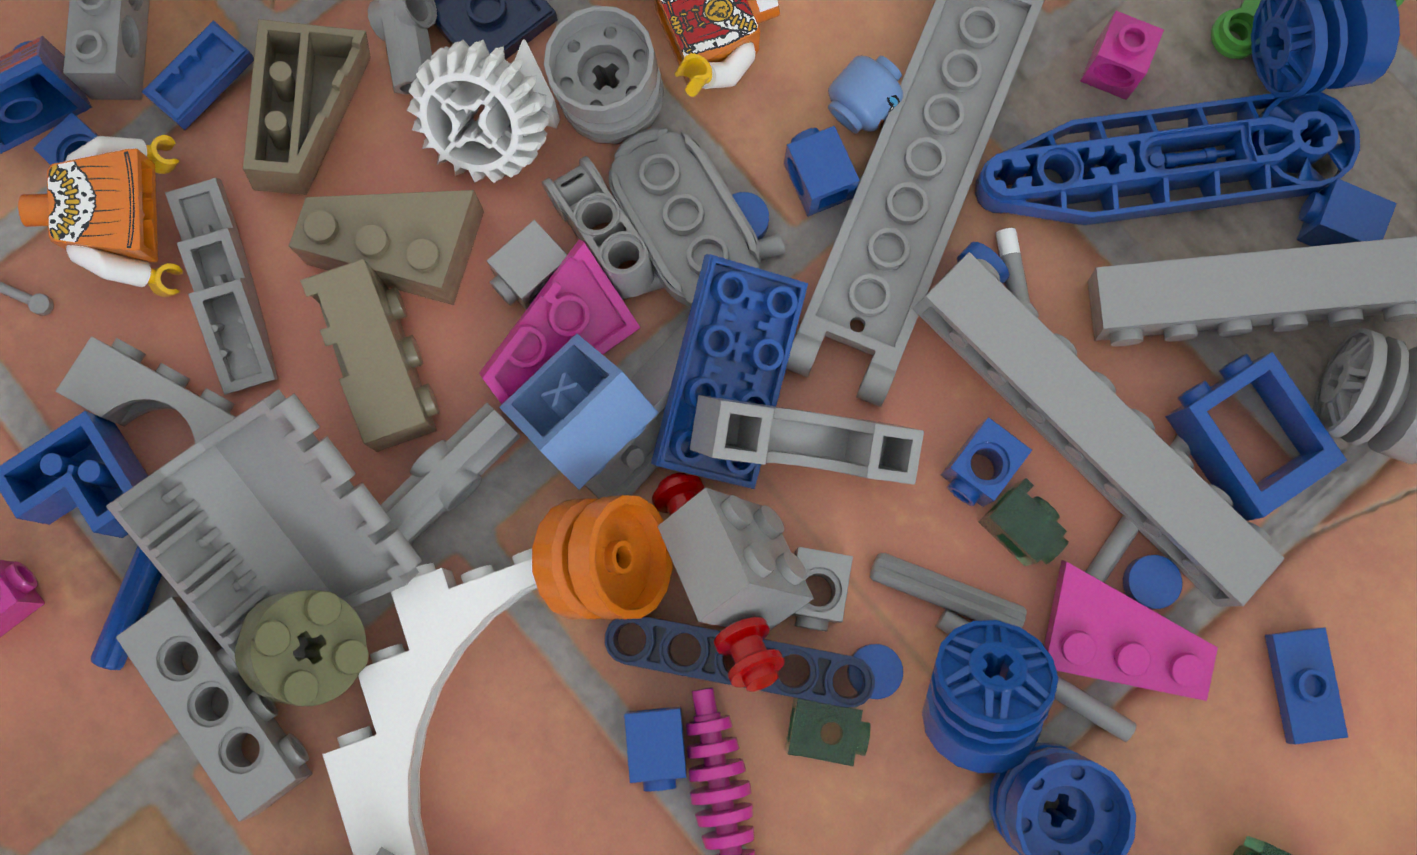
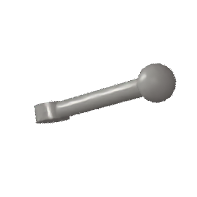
(38, 303)

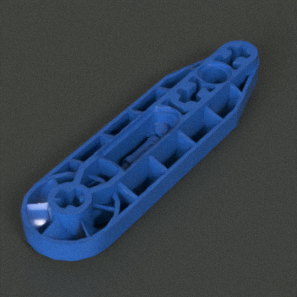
(1257, 148)

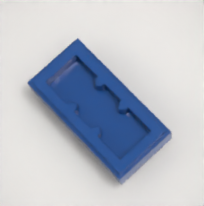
(198, 75)
(1306, 686)

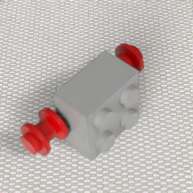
(732, 571)

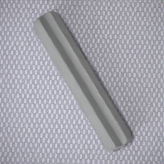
(944, 591)

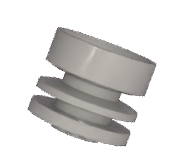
(598, 50)
(1371, 394)

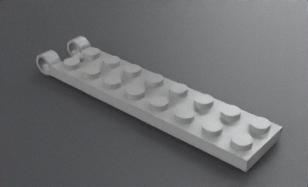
(915, 185)

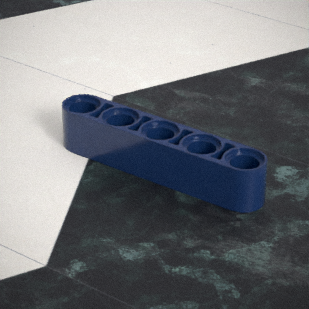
(711, 666)

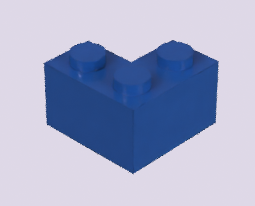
(72, 467)

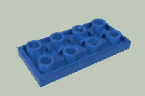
(730, 350)

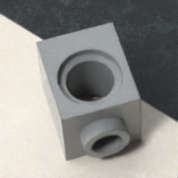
(525, 265)
(836, 571)

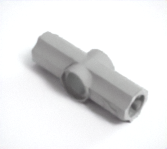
(406, 35)
(448, 473)

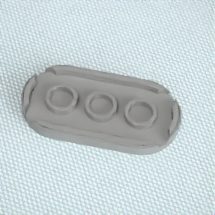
(679, 208)

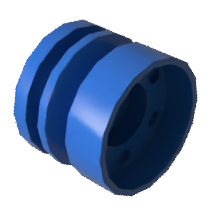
(1323, 43)
(989, 696)
(1092, 811)

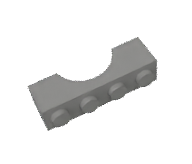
(121, 388)
(806, 439)

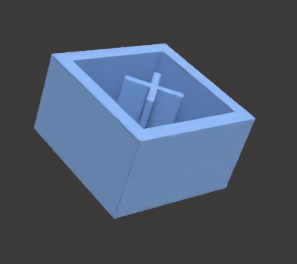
(579, 410)

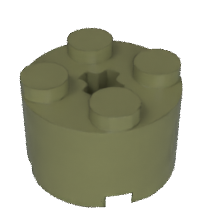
(331, 659)

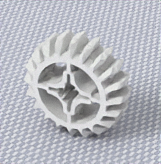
(449, 96)

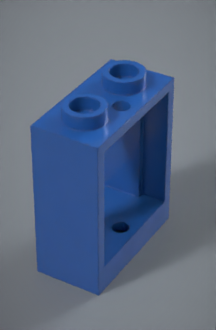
(1293, 413)

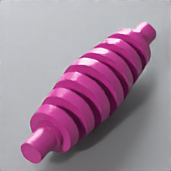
(716, 771)

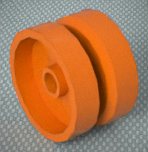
(601, 558)

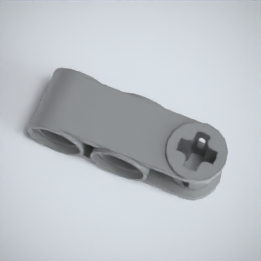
(586, 202)

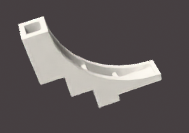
(380, 773)

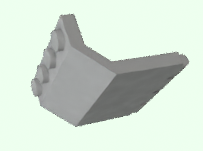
(263, 516)

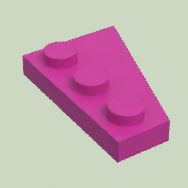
(571, 303)
(1120, 641)

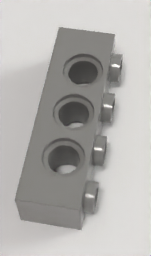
(107, 47)
(156, 650)

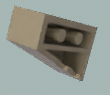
(298, 100)
(407, 238)
(374, 355)

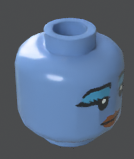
(865, 93)

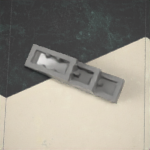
(222, 286)

